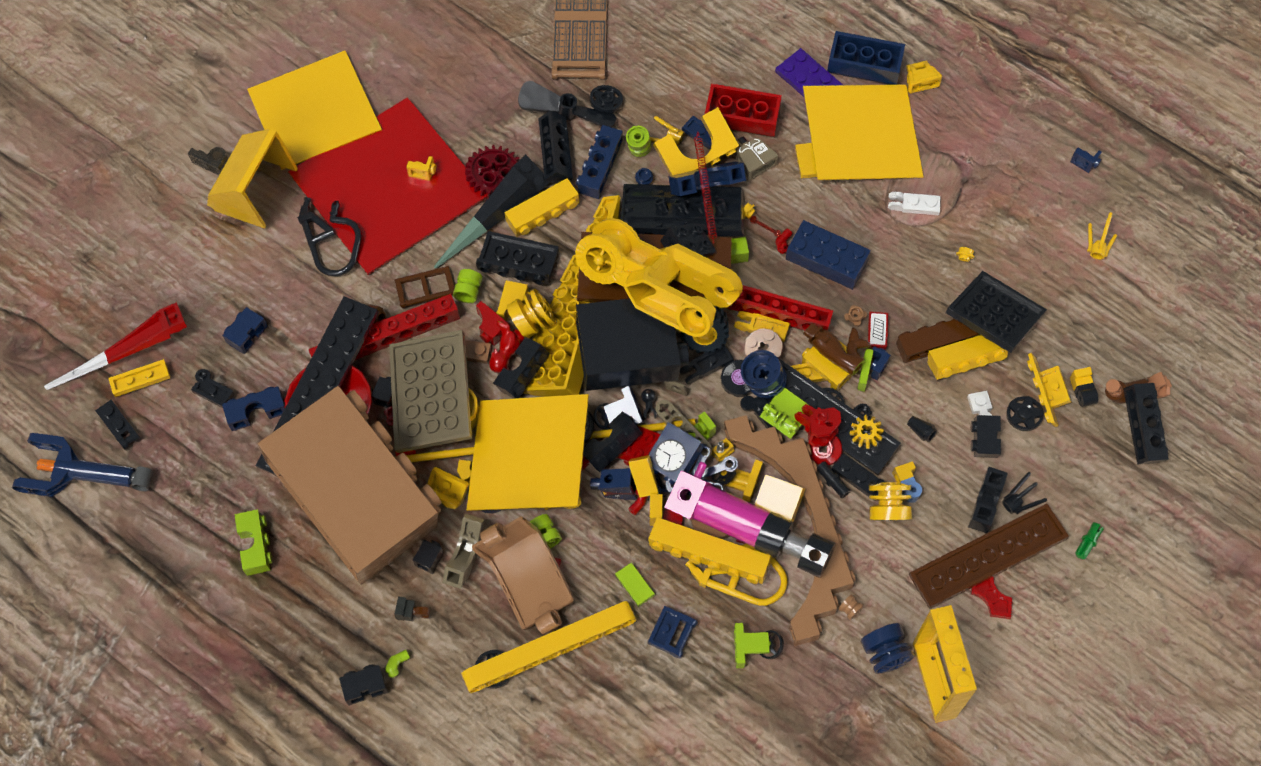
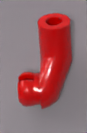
(781, 241)

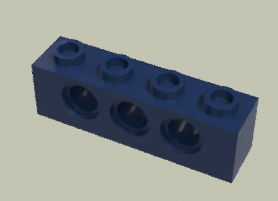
(594, 185)

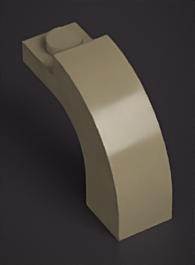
(464, 557)

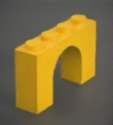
(722, 143)

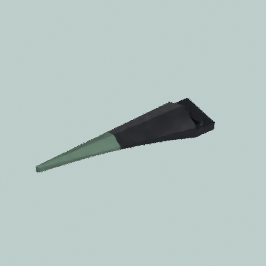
(517, 186)

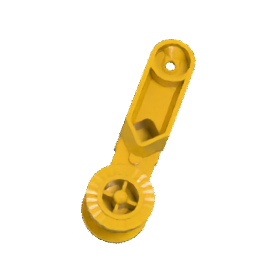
(620, 257)

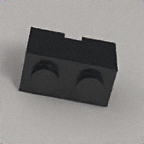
(985, 436)
(363, 683)

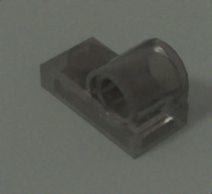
(209, 161)

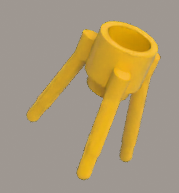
(676, 133)
(1099, 249)

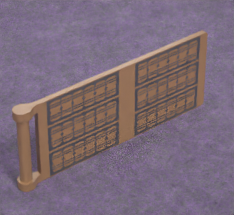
(579, 38)

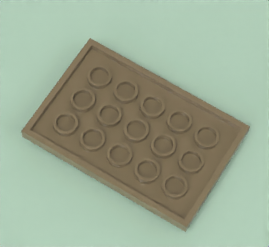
(430, 391)

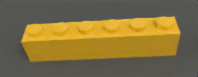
(709, 550)

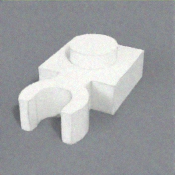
(980, 403)

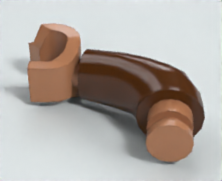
(1115, 391)

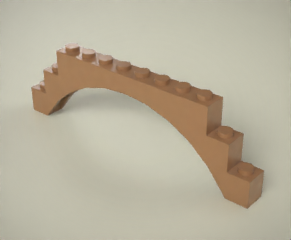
(795, 465)

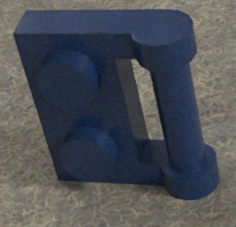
(666, 628)

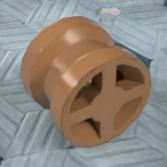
(850, 607)

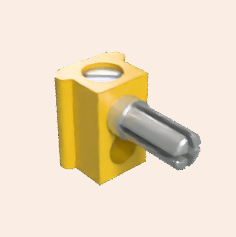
(719, 451)

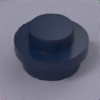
(644, 176)

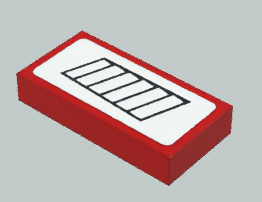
(878, 329)

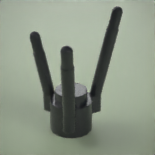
(1013, 503)

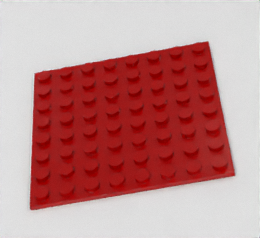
(379, 195)

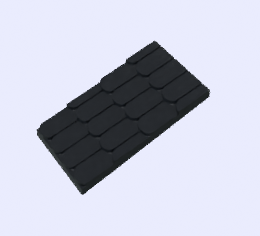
(655, 209)

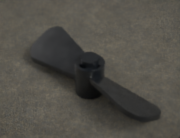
(537, 98)

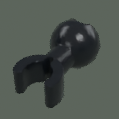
(649, 398)

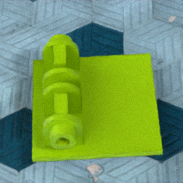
(781, 412)

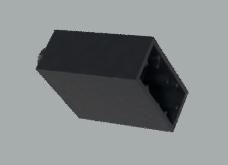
(626, 346)

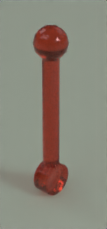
(753, 219)

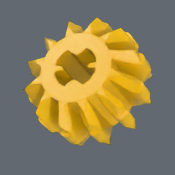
(865, 438)

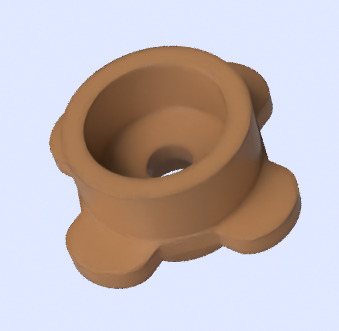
(855, 310)

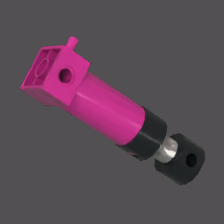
(746, 522)

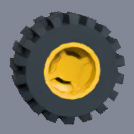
(714, 338)

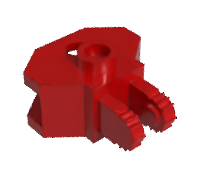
(819, 423)

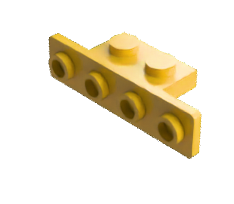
(1052, 388)

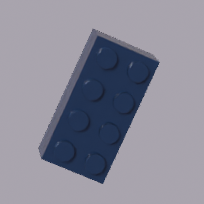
(866, 58)
(828, 254)

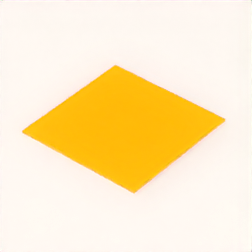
(315, 107)
(862, 132)
(528, 453)

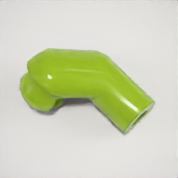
(394, 661)

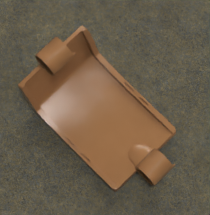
(526, 573)

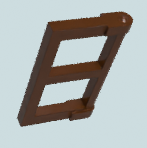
(422, 276)

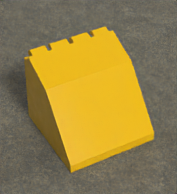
(228, 192)

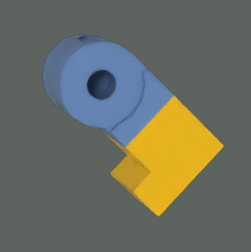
(904, 475)

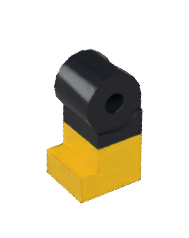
(1084, 387)

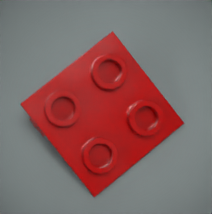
(641, 446)

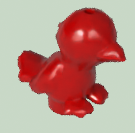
(508, 344)

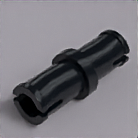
(833, 479)

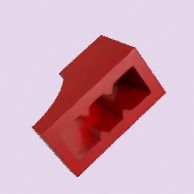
(488, 329)

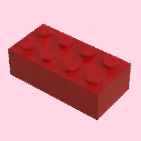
(746, 109)

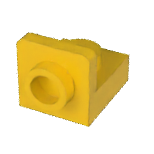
(420, 170)

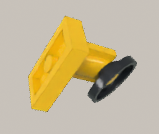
(740, 479)

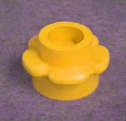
(748, 210)
(965, 254)

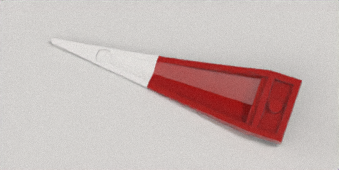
(152, 331)

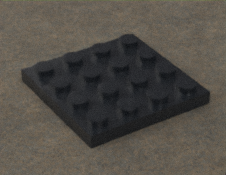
(996, 311)

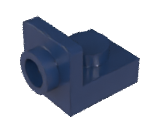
(1086, 161)
(881, 359)

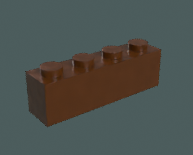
(918, 343)

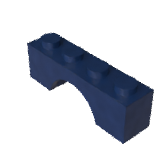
(721, 174)

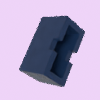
(244, 329)

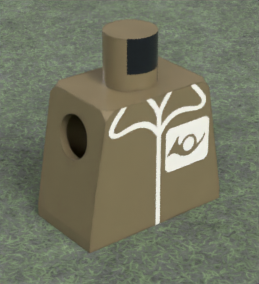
(755, 156)

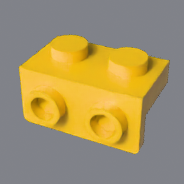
(448, 488)

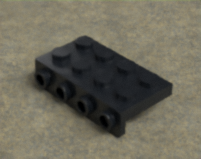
(517, 258)

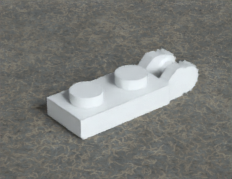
(915, 203)

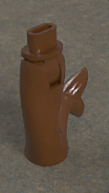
(830, 348)

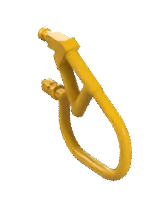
(703, 580)

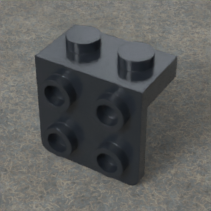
(689, 236)

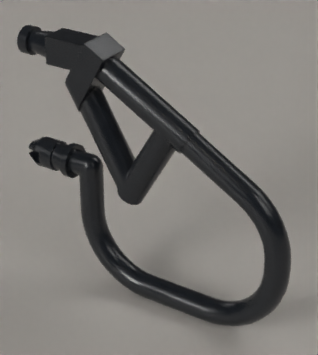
(306, 217)

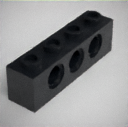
(555, 147)
(1139, 416)

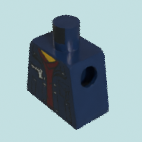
(615, 484)

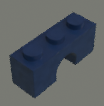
(238, 410)

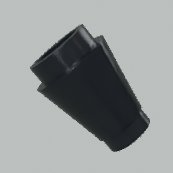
(922, 428)

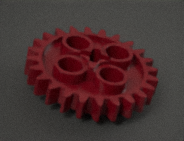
(492, 171)

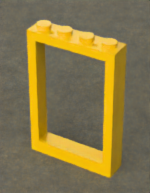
(933, 675)

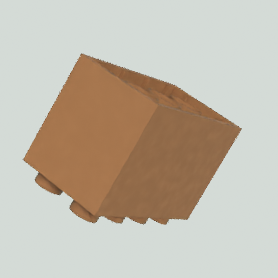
(351, 482)

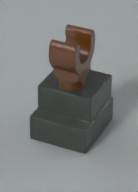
(406, 609)

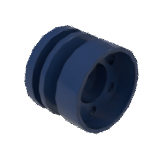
(758, 365)
(885, 643)

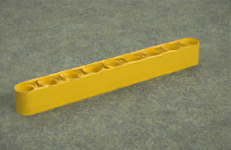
(548, 647)

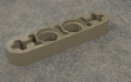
(686, 425)

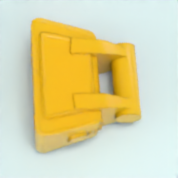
(922, 77)

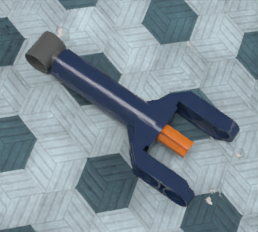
(70, 467)

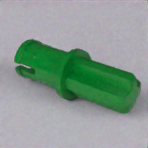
(1089, 541)

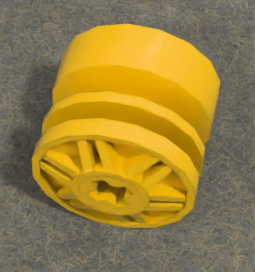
(529, 314)
(890, 502)

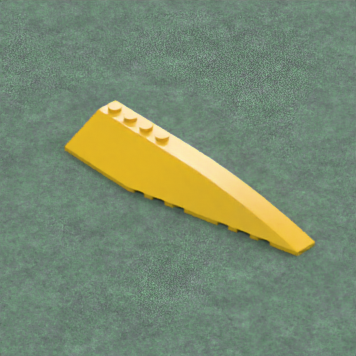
(563, 368)

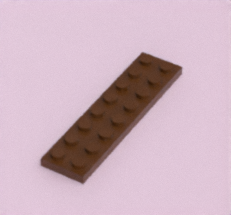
(988, 555)

